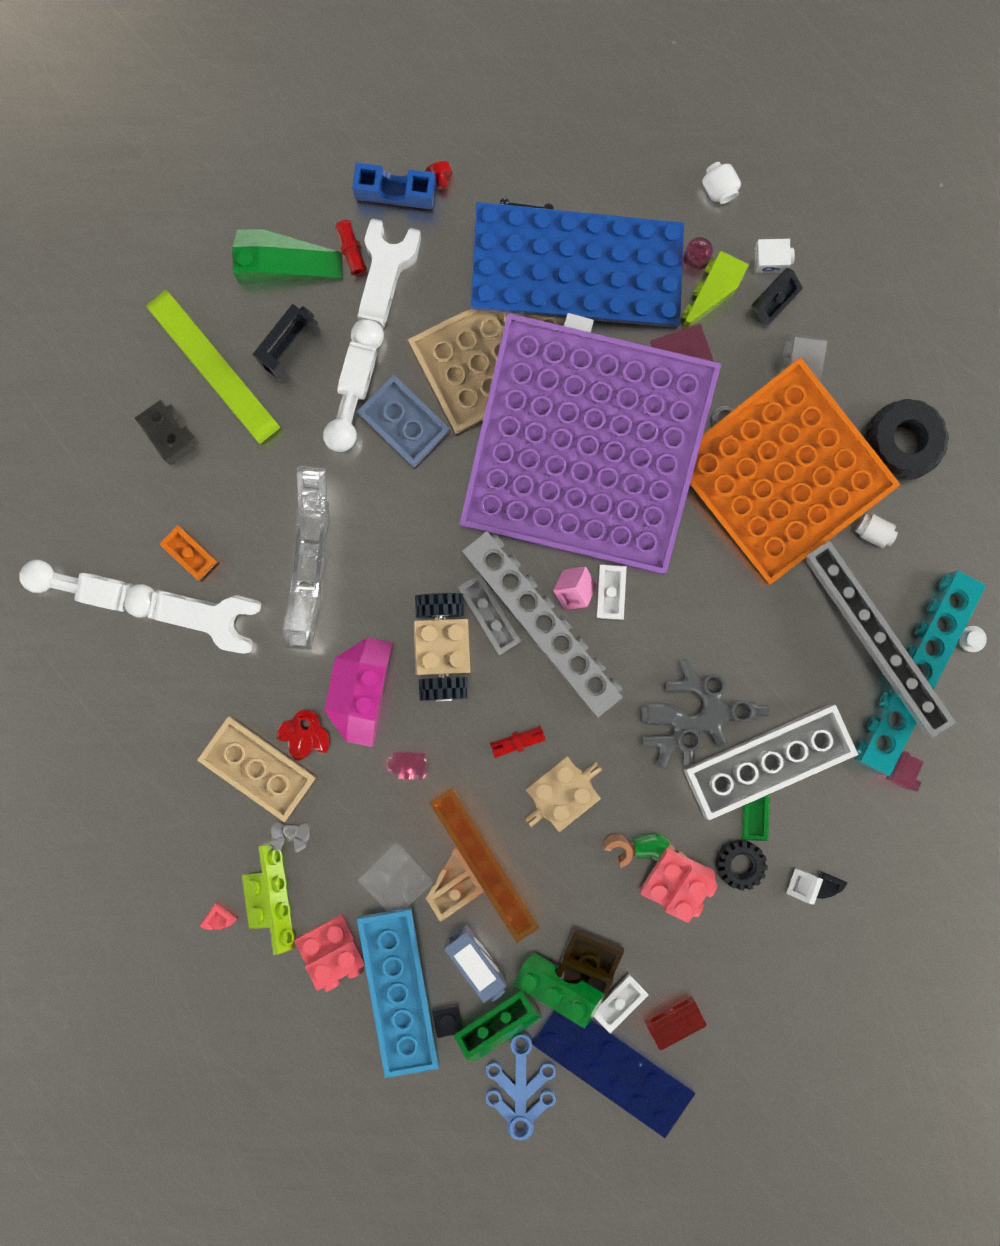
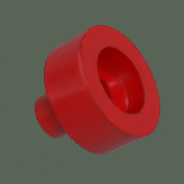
(442, 172)

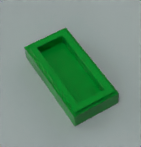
(756, 820)

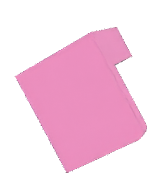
(575, 588)

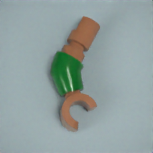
(644, 847)

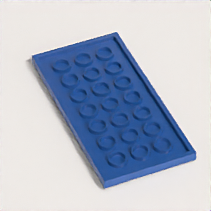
(577, 265)

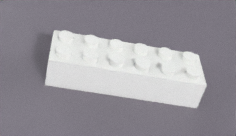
(770, 761)

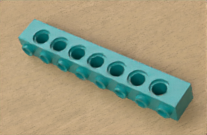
(968, 594)

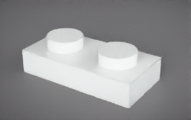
(611, 592)
(620, 1003)

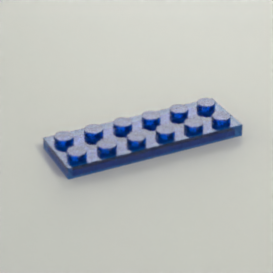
(615, 1071)

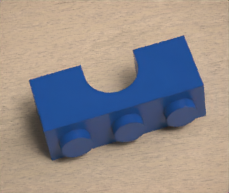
(376, 185)

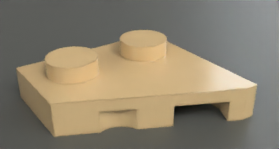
(454, 887)

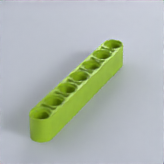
(212, 366)

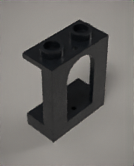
(299, 319)

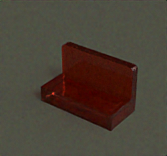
(675, 1023)

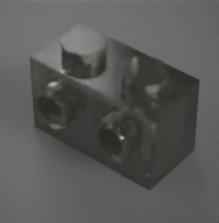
(166, 432)

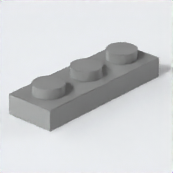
(489, 614)

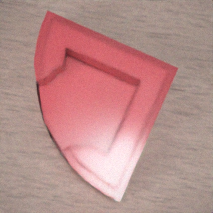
(218, 918)

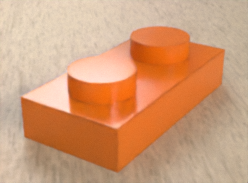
(188, 553)

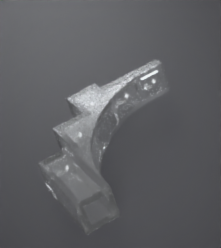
(309, 559)

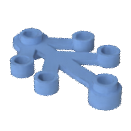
(520, 1091)

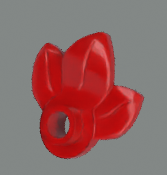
(303, 739)

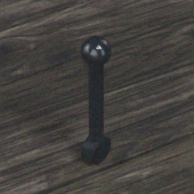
(505, 201)

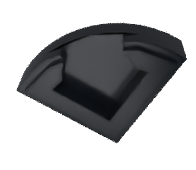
(830, 885)

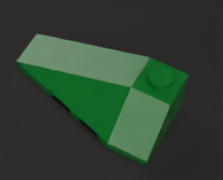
(275, 257)

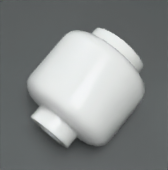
(721, 182)

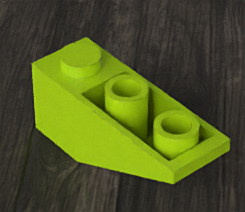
(720, 285)

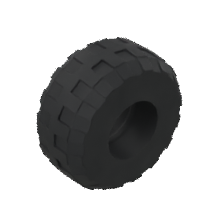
(923, 422)

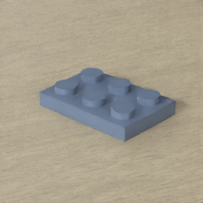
(403, 421)

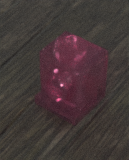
(407, 765)

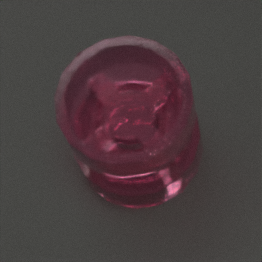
(700, 249)

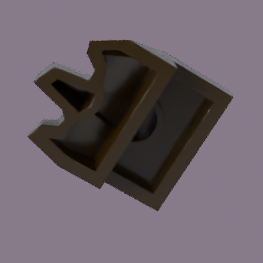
(590, 960)

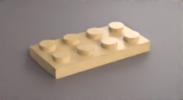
(256, 769)

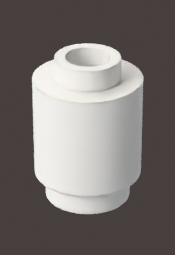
(876, 530)

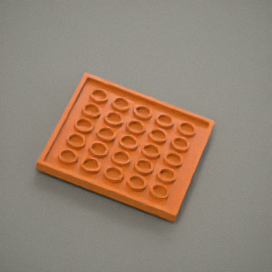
(788, 471)

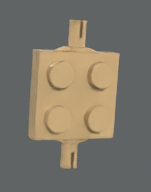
(563, 794)

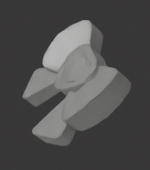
(280, 833)

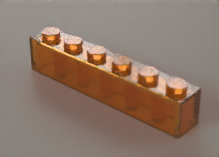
(484, 864)

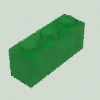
(497, 1026)

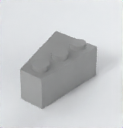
(810, 349)

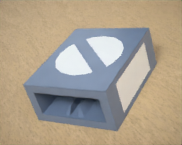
(476, 964)

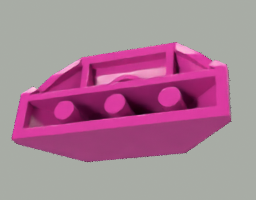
(358, 689)

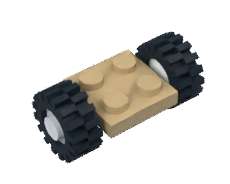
(441, 646)

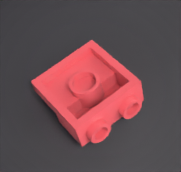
(679, 885)
(331, 953)

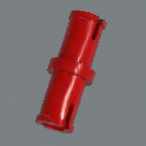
(350, 247)
(518, 741)

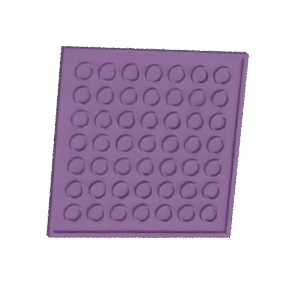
(588, 443)

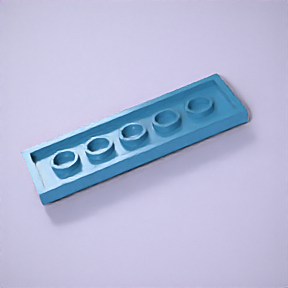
(397, 992)

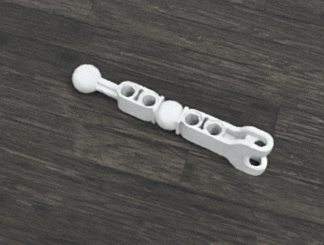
(368, 332)
(144, 601)

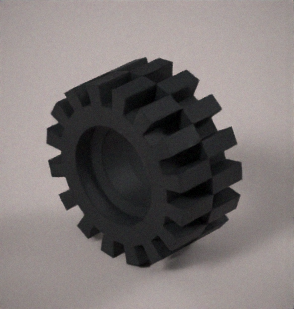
(757, 869)

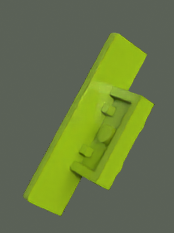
(268, 899)

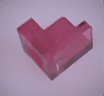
(906, 772)

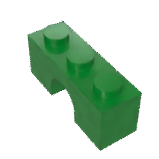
(574, 1001)

